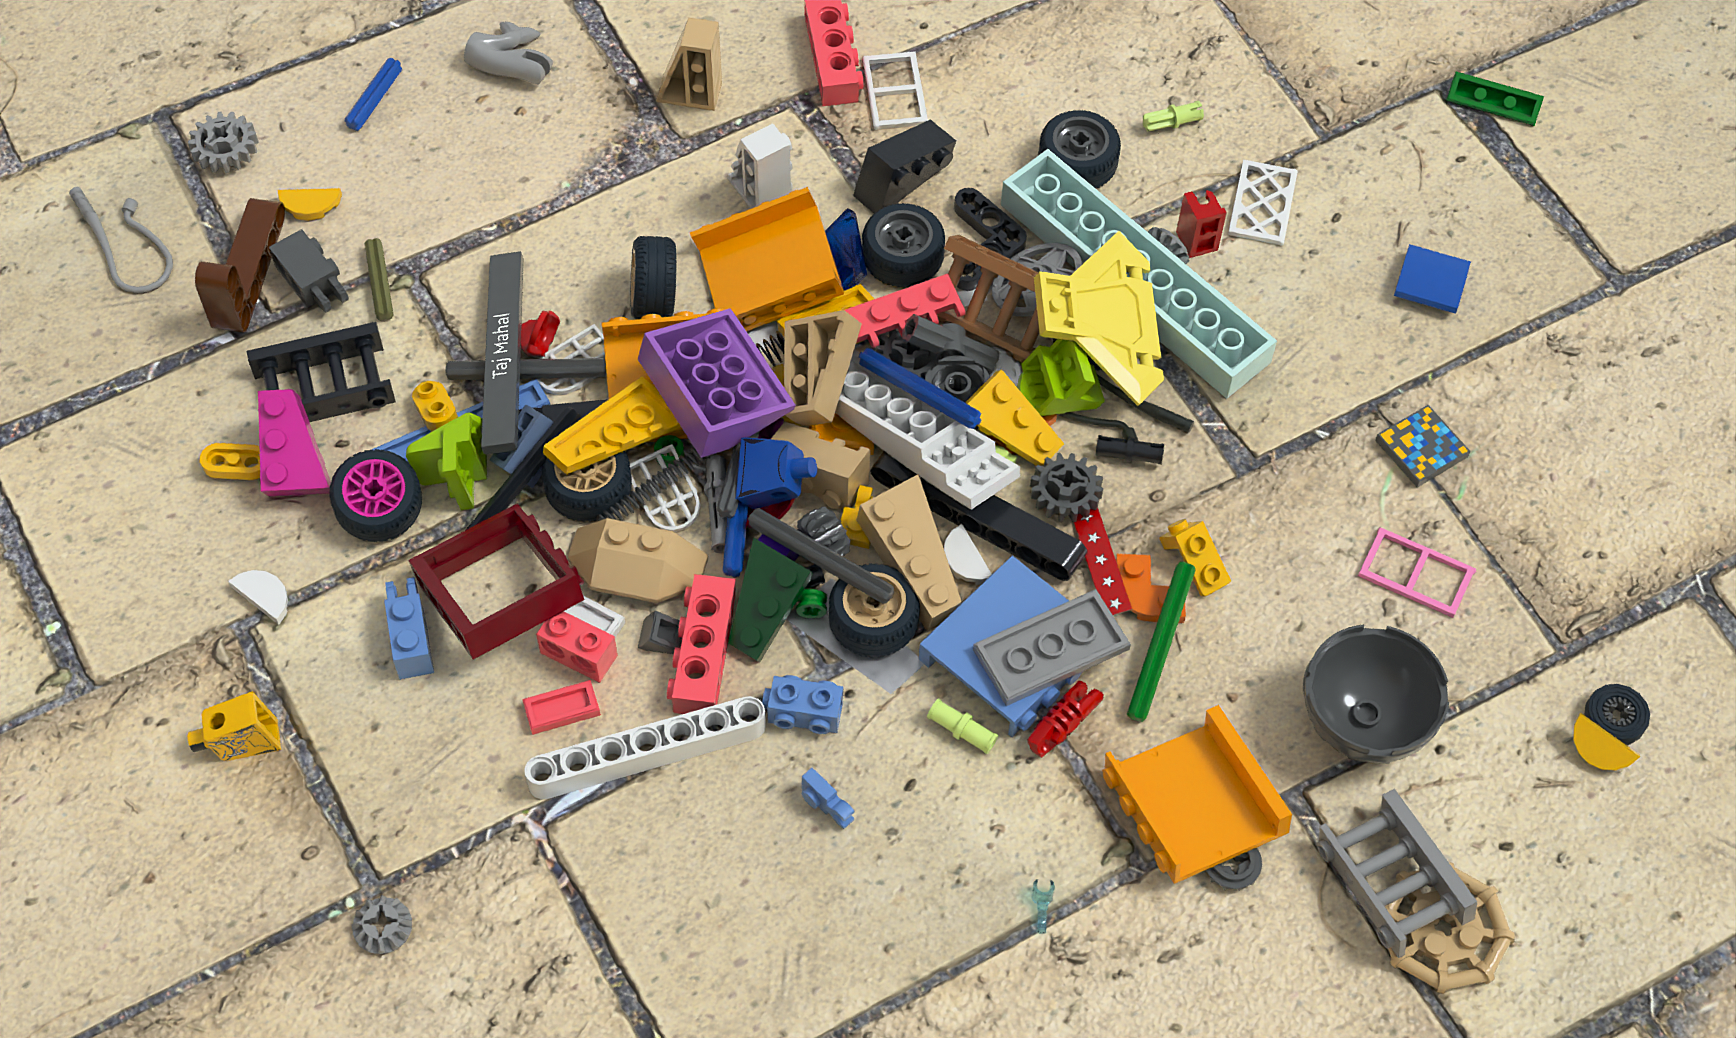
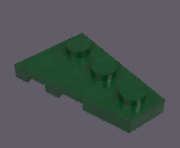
(766, 599)

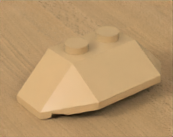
(635, 560)

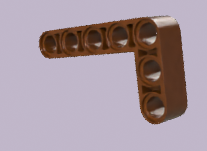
(233, 289)

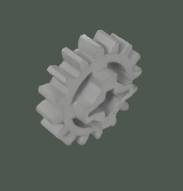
(223, 142)

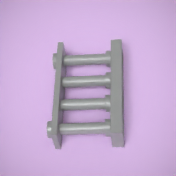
(1413, 842)

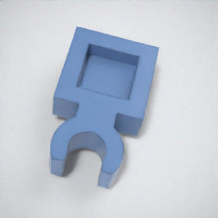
(821, 794)

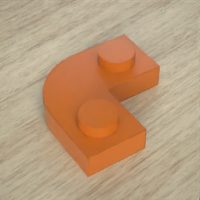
(1144, 598)

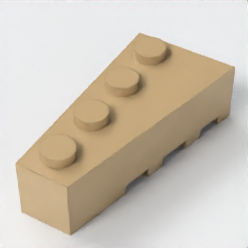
(908, 540)

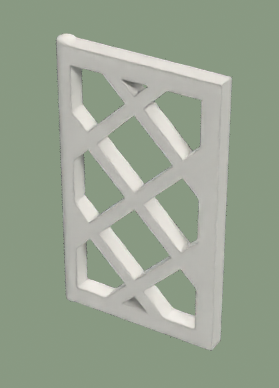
(1268, 174)

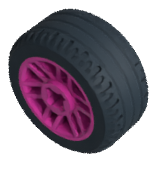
(375, 495)

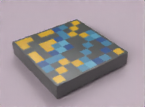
(1422, 445)

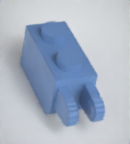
(408, 631)

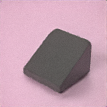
(659, 633)

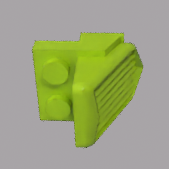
(1060, 379)
(451, 457)

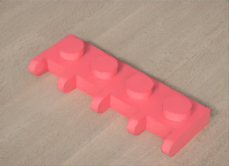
(894, 309)

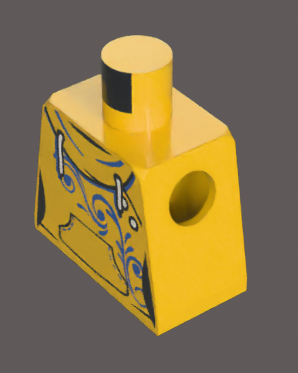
(237, 729)

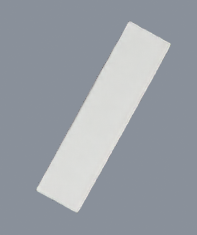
(923, 438)

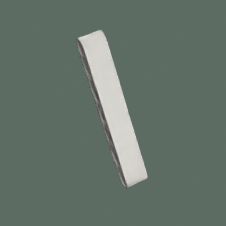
(633, 760)

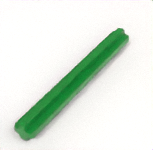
(1161, 642)

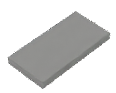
(1051, 647)

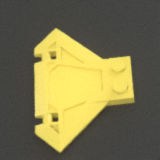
(1106, 315)

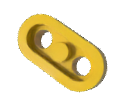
(433, 404)
(235, 458)

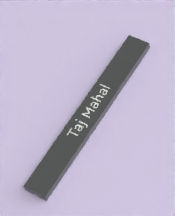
(503, 354)

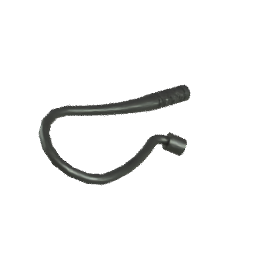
(1151, 409)

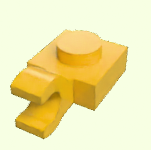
(849, 516)

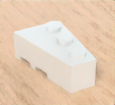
(762, 166)

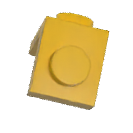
(1198, 550)

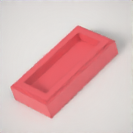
(561, 707)

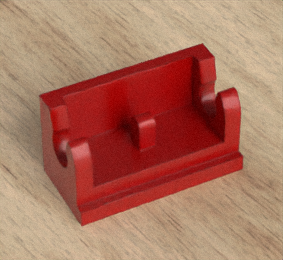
(1200, 224)

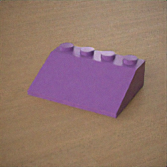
(713, 380)

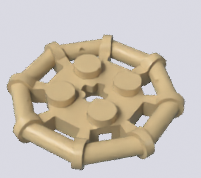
(1460, 944)

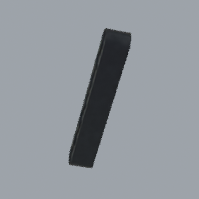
(996, 523)

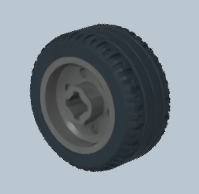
(1084, 143)
(903, 245)

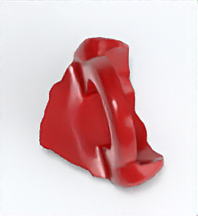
(539, 334)

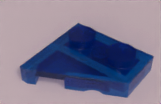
(847, 249)

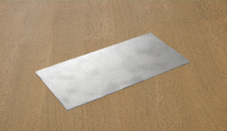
(885, 671)

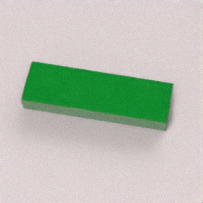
(1495, 98)

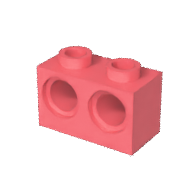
(577, 645)

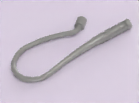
(128, 209)

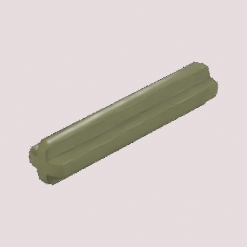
(378, 279)

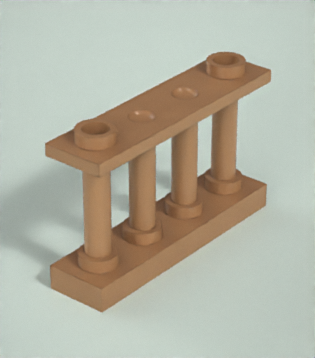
(992, 266)

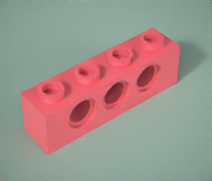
(832, 51)
(705, 595)

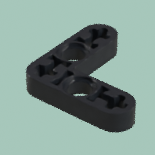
(995, 236)

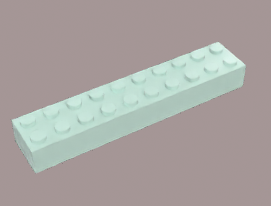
(1190, 313)

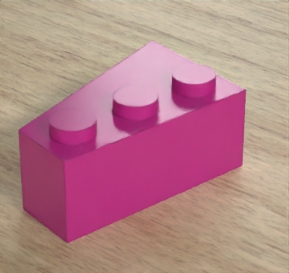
(288, 447)

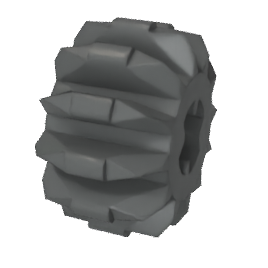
(826, 529)

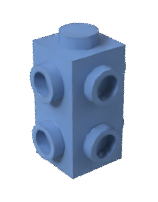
(804, 704)

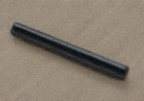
(526, 468)

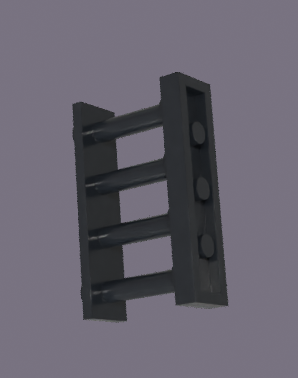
(331, 349)

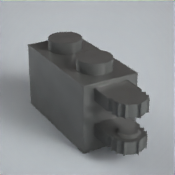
(307, 270)

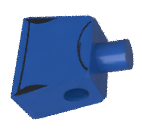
(771, 471)

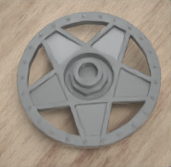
(1050, 263)

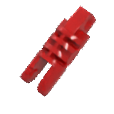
(1064, 718)

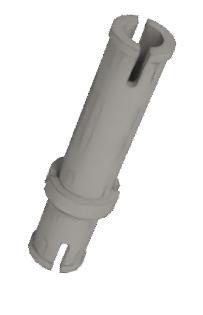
(715, 478)

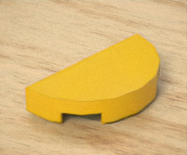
(310, 203)
(1601, 747)

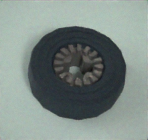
(1633, 709)

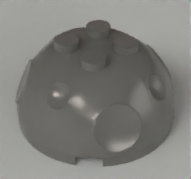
(1375, 693)

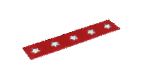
(1102, 562)

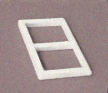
(894, 90)

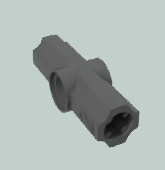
(948, 341)

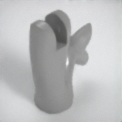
(495, 56)

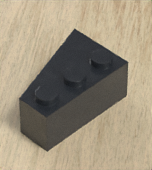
(902, 164)

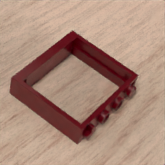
(478, 543)

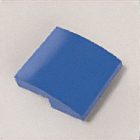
(1432, 278)

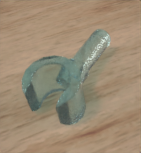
(1042, 900)

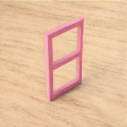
(1408, 591)

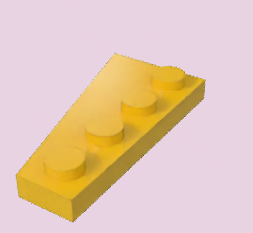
(617, 425)

